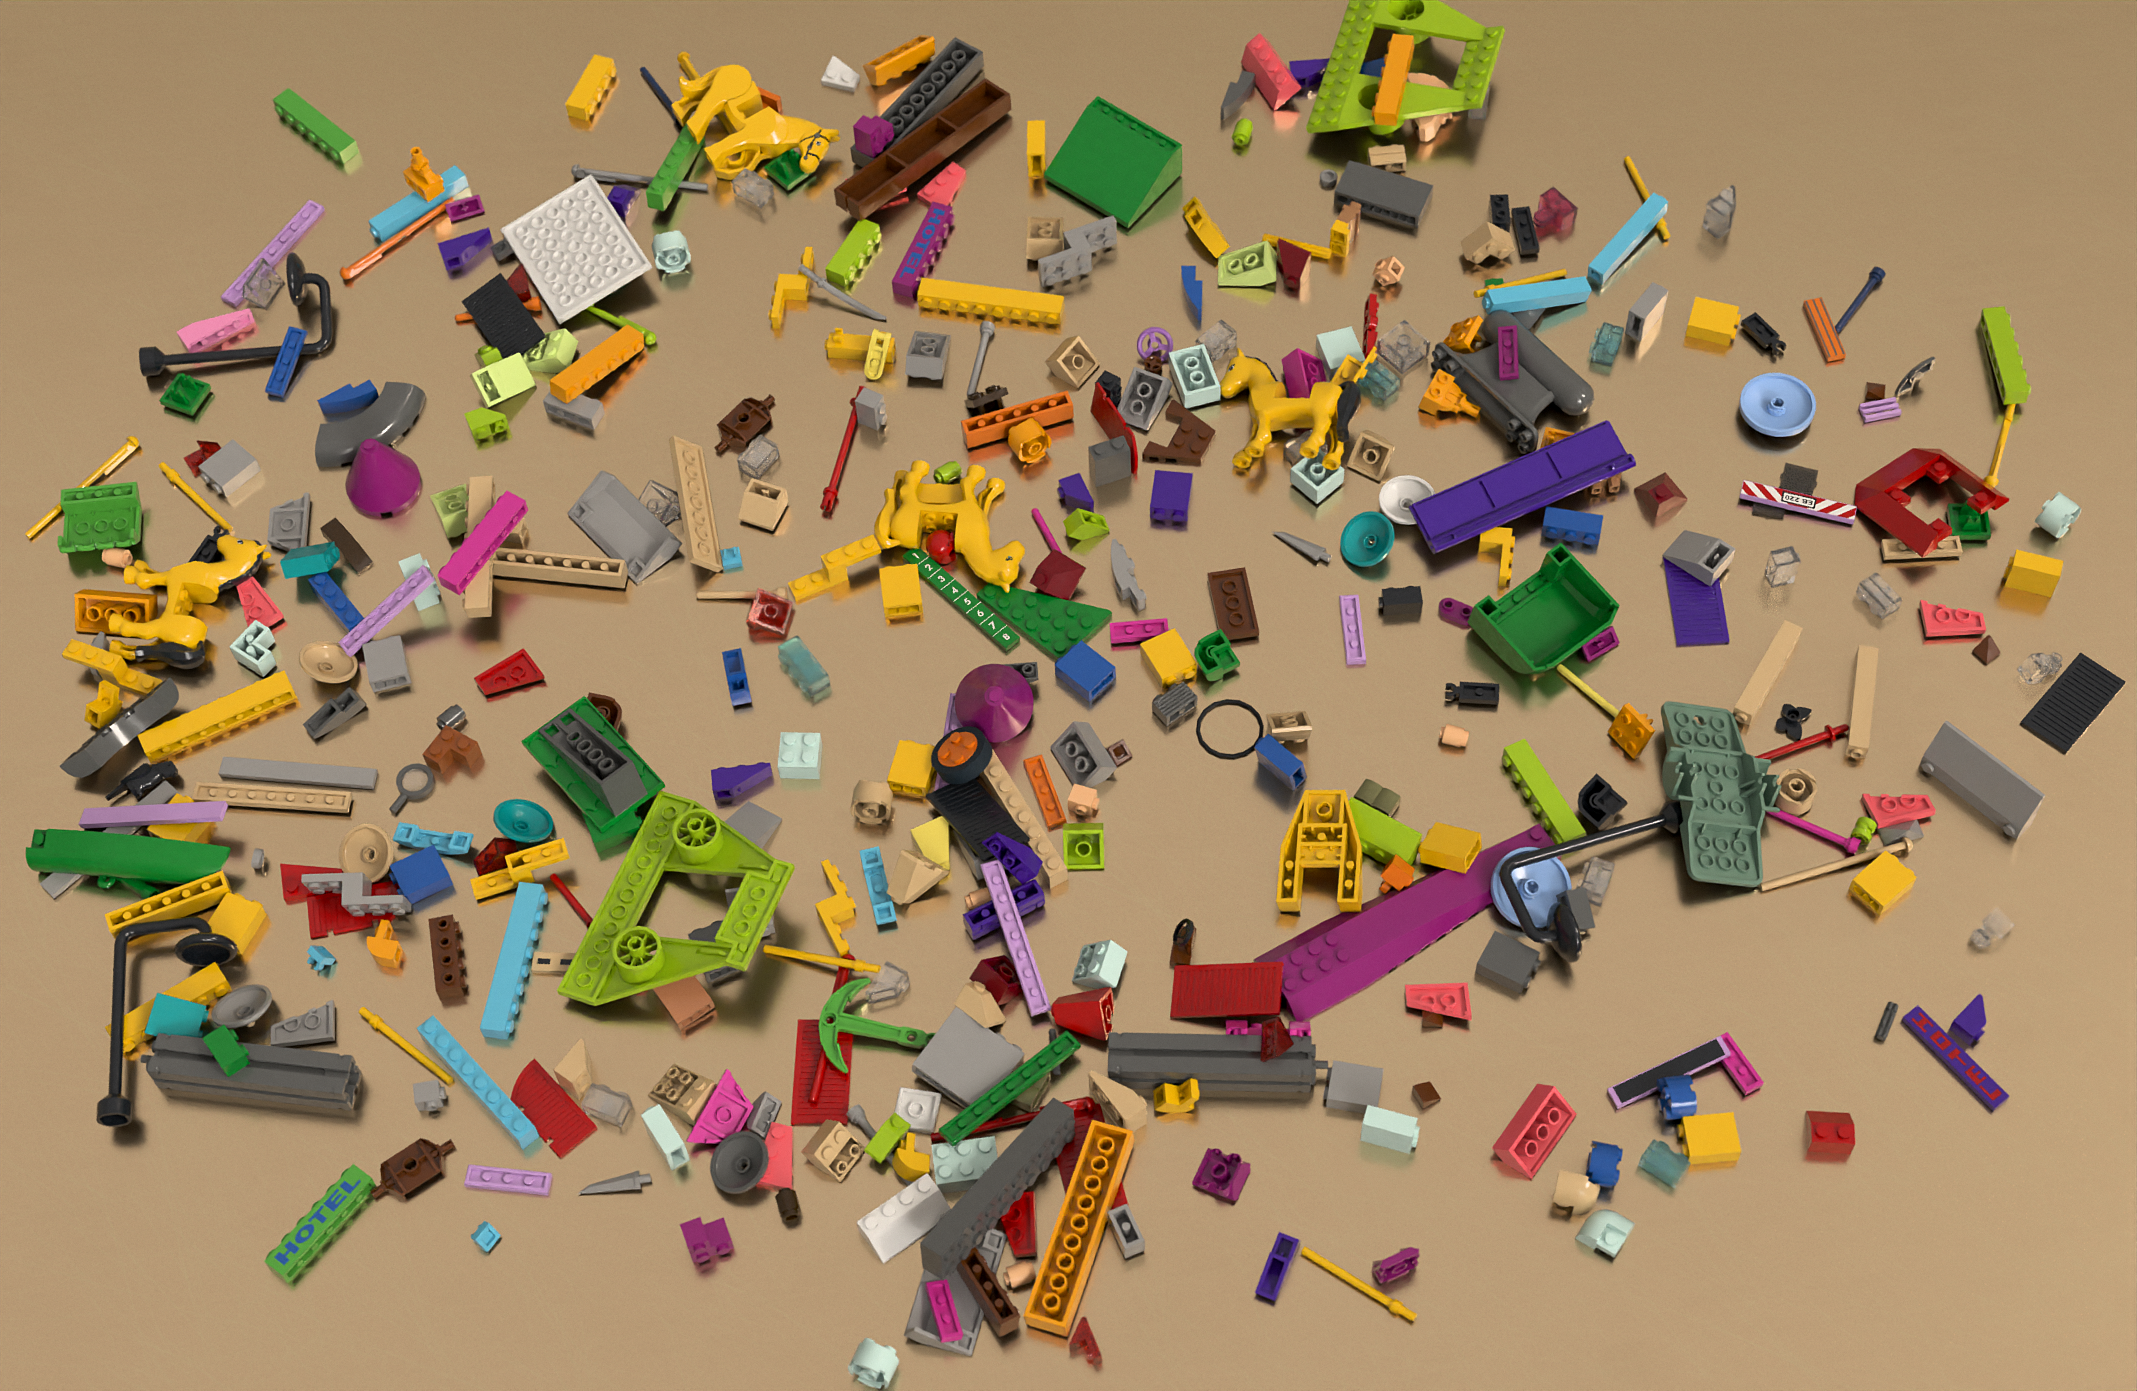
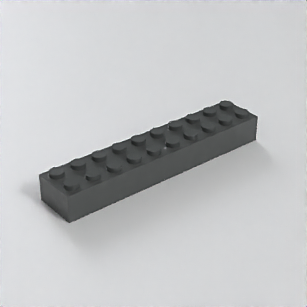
(929, 93)
(997, 1189)

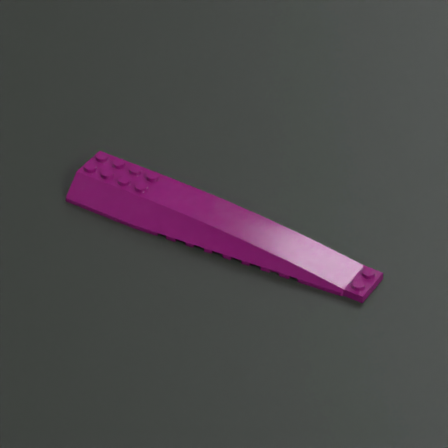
(1363, 946)

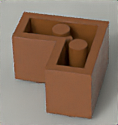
(451, 746)

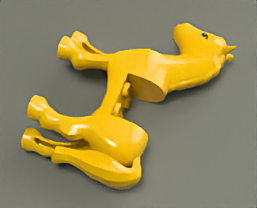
(907, 517)

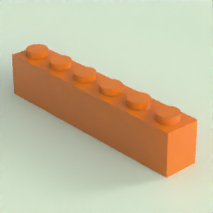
(997, 423)

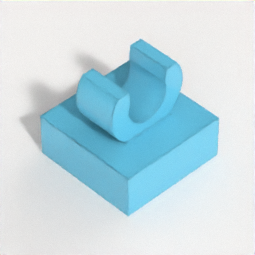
(731, 558)
(321, 955)
(485, 1236)

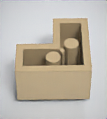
(1485, 241)

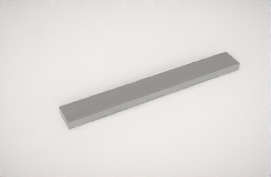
(298, 772)
(58, 882)

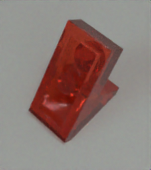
(196, 458)
(1084, 1337)

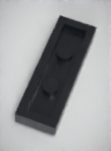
(1525, 230)

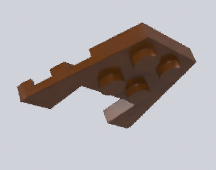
(1189, 441)

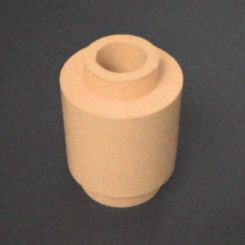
(117, 557)
(1454, 735)
(977, 898)
(1019, 1274)

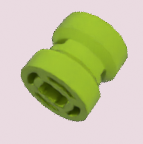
(1864, 829)

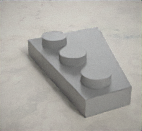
(311, 1027)

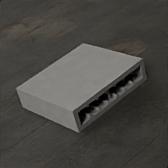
(966, 1059)

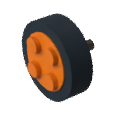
(961, 755)

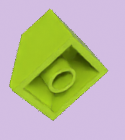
(1083, 845)

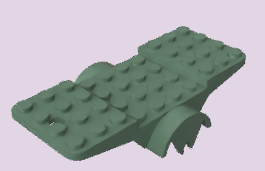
(1719, 793)

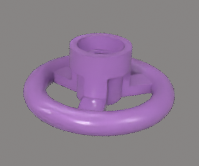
(1168, 348)

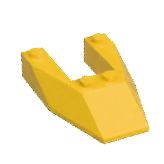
(1321, 837)

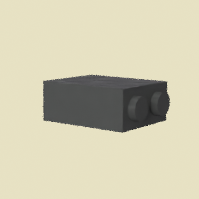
(1109, 461)
(708, 934)
(1508, 962)

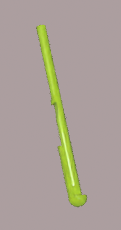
(649, 336)

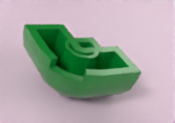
(1215, 656)

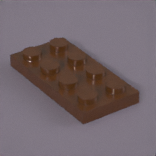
(1233, 603)

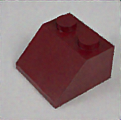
(998, 977)

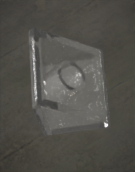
(262, 285)

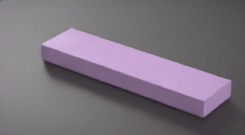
(1352, 629)
(508, 1179)

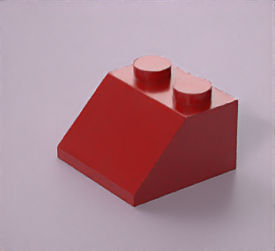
(1830, 1132)

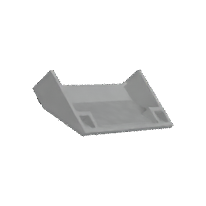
(624, 526)
(1982, 780)
(921, 1322)

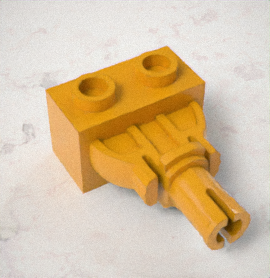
(421, 177)
(1446, 396)

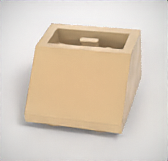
(763, 504)
(833, 1149)

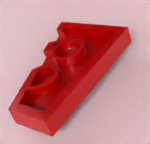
(291, 880)
(1021, 1225)

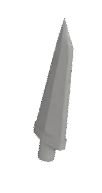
(1314, 551)
(623, 1182)

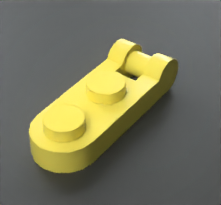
(877, 354)

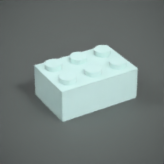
(1194, 376)
(962, 1164)

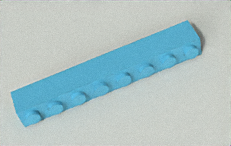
(513, 961)
(478, 1082)

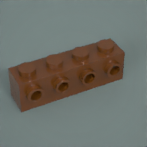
(446, 957)
(988, 1293)

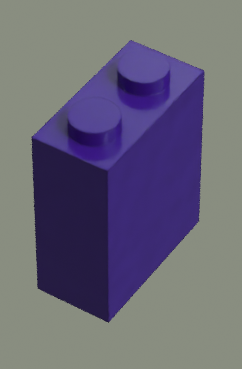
(1171, 495)

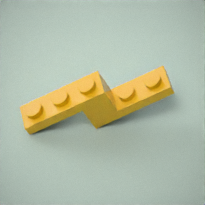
(790, 288)
(1499, 541)
(834, 567)
(110, 667)
(519, 868)
(835, 908)

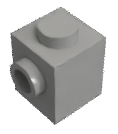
(429, 1095)

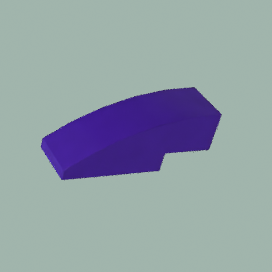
(1277, 1266)

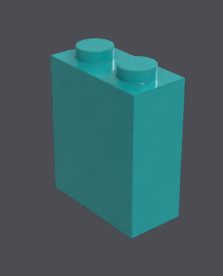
(310, 560)
(176, 1017)

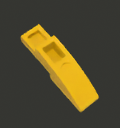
(1205, 227)

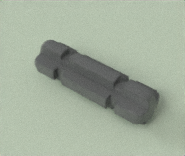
(1886, 1021)

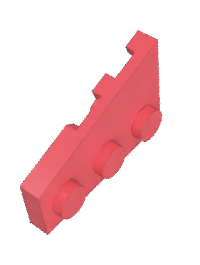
(943, 185)
(257, 604)
(1947, 621)
(1896, 810)
(1443, 998)
(780, 1149)

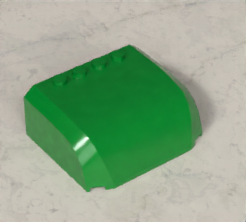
(1545, 615)

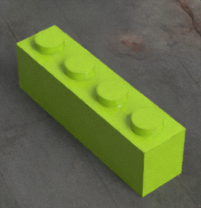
(853, 252)

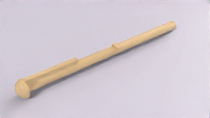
(1906, 844)

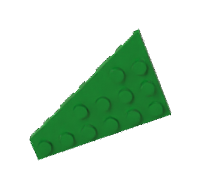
(1044, 619)

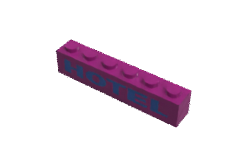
(923, 249)

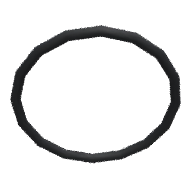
(1234, 702)

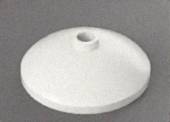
(1403, 492)

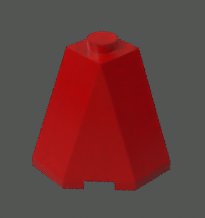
(1086, 1012)

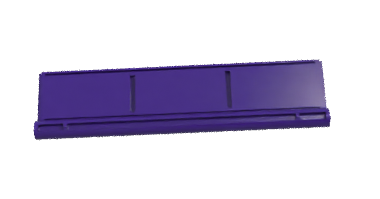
(1521, 486)

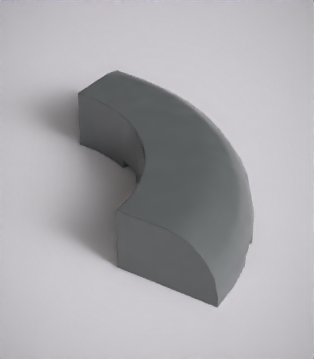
(382, 421)
(121, 730)

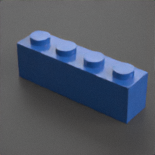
(335, 601)

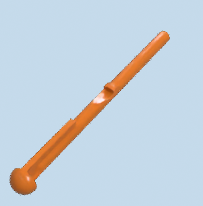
(347, 273)

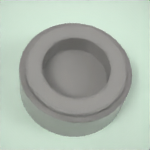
(1328, 178)
(257, 858)

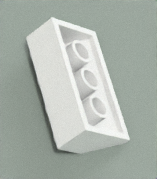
(903, 1218)

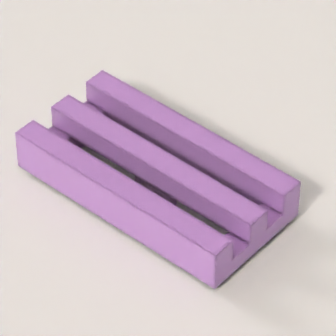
(1878, 407)

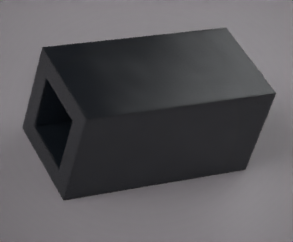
(1499, 211)
(1112, 386)
(1401, 600)

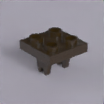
(992, 393)

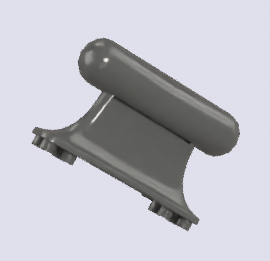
(1516, 401)

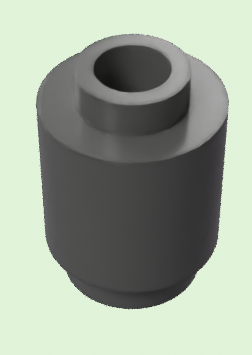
(451, 717)

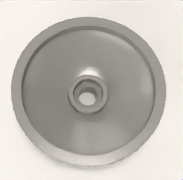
(242, 1006)

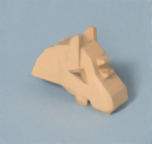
(1428, 125)

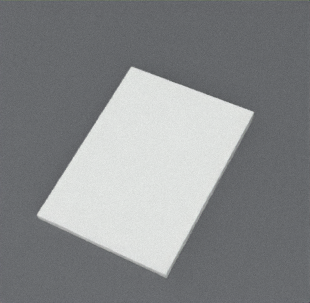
(576, 248)

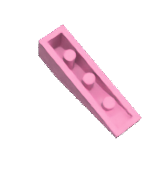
(207, 332)

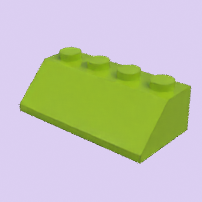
(1383, 835)

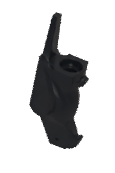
(144, 778)

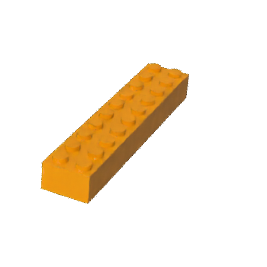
(1079, 1228)

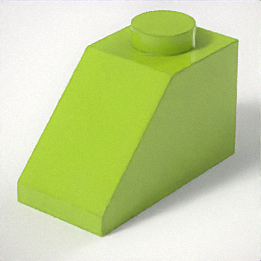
(1085, 524)
(887, 1138)

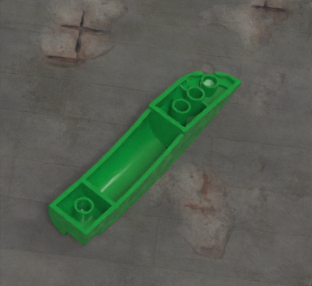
(123, 856)

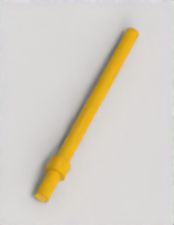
(1661, 225)
(1530, 280)
(174, 476)
(858, 965)
(378, 1023)
(1394, 1305)

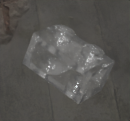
(753, 187)

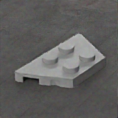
(289, 524)

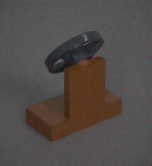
(1183, 943)

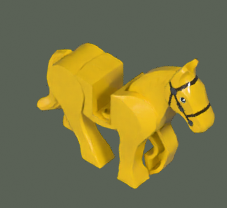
(756, 130)

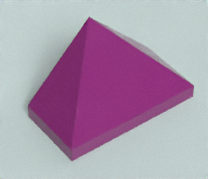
(464, 207)
(1601, 643)

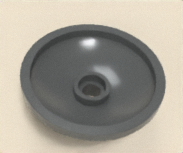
(733, 1156)

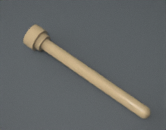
(781, 591)

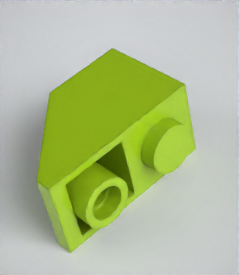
(488, 355)
(485, 422)

